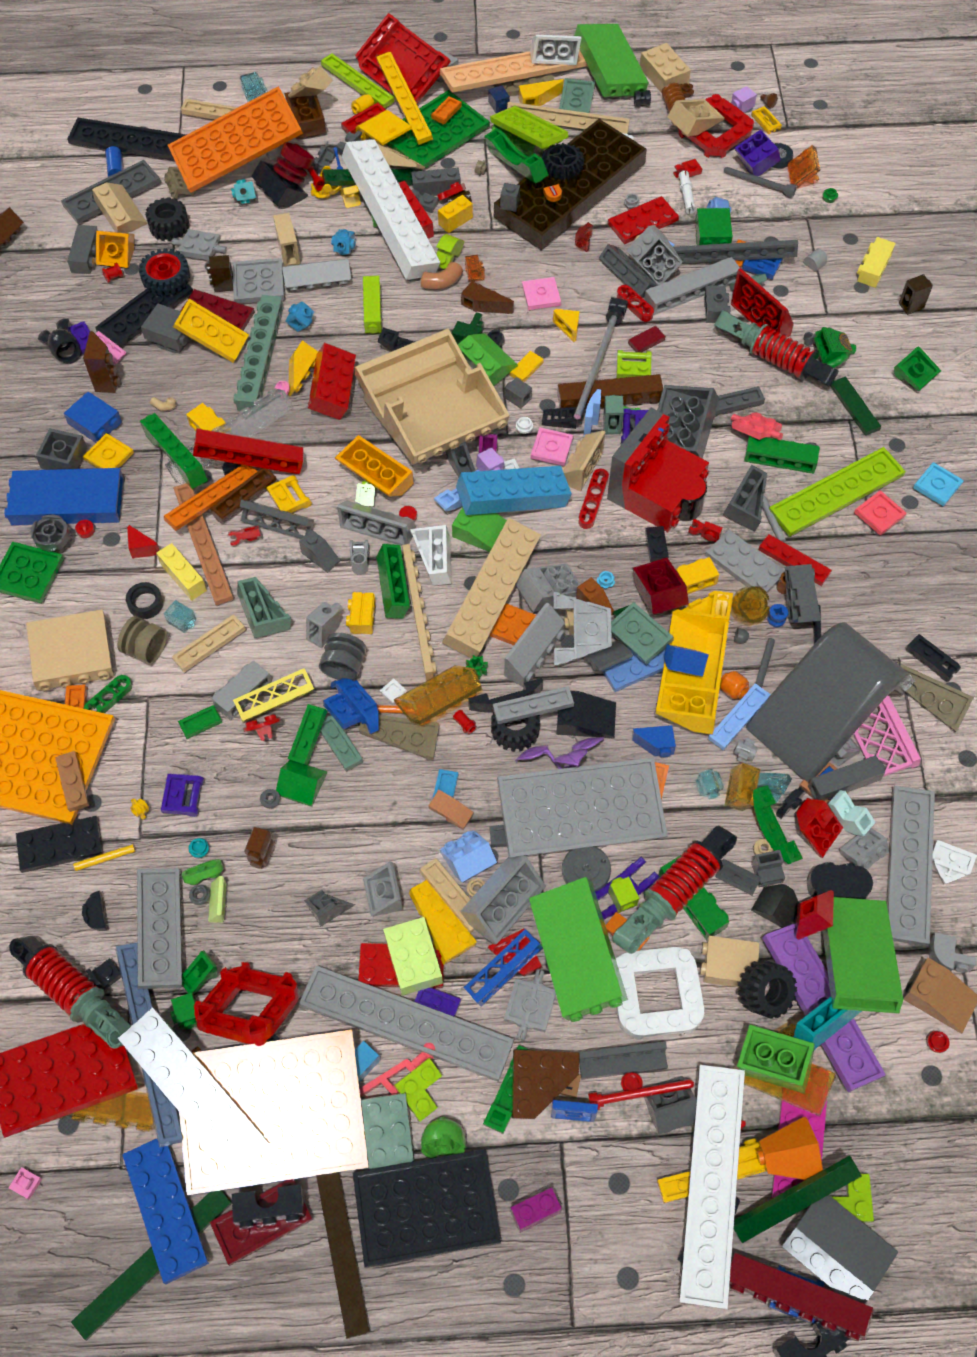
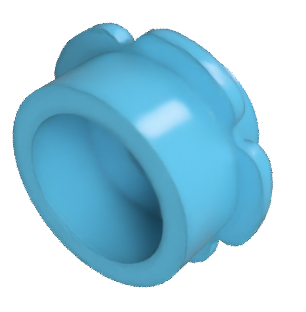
(606, 575)

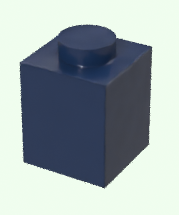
(498, 98)

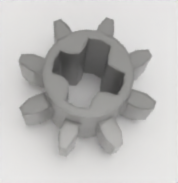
(745, 750)

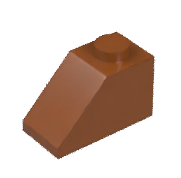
(592, 592)

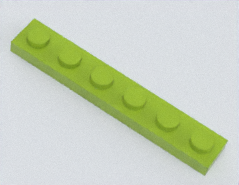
(356, 80)

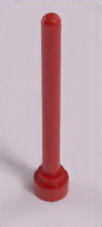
(318, 181)
(595, 1098)

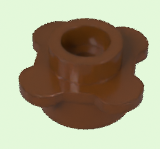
(687, 89)

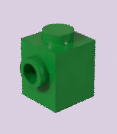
(184, 1011)

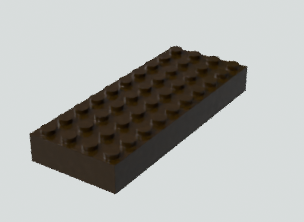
(607, 162)

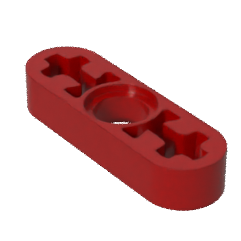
(636, 309)

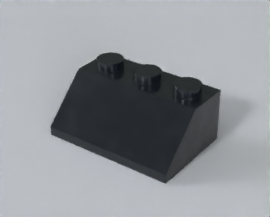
(275, 186)

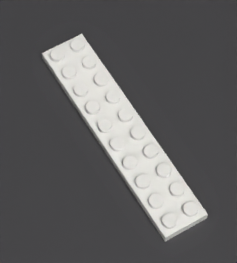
(712, 1188)

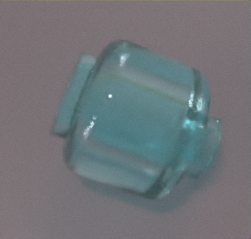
(709, 783)

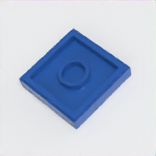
(574, 1111)

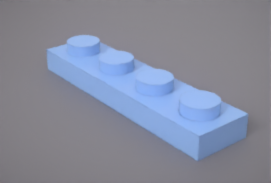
(739, 717)

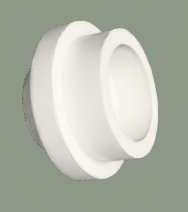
(524, 425)

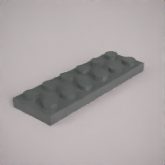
(134, 180)

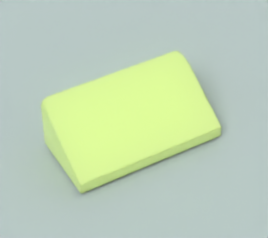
(217, 900)

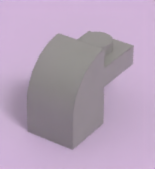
(943, 952)

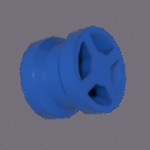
(779, 619)

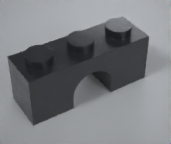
(288, 1206)
(826, 1342)

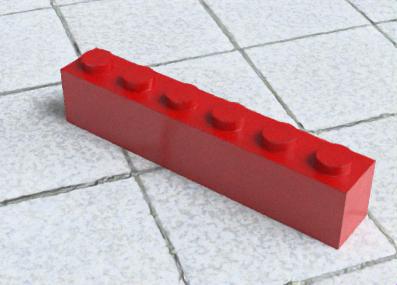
(248, 451)

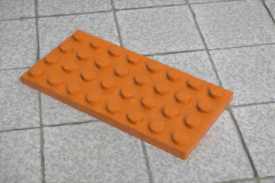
(234, 139)

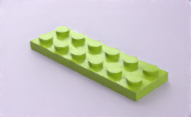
(529, 127)

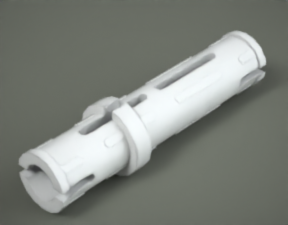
(686, 188)

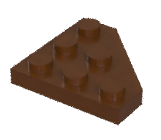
(540, 1079)

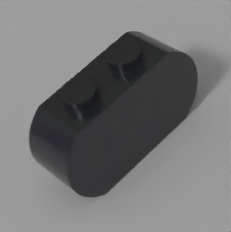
(843, 880)

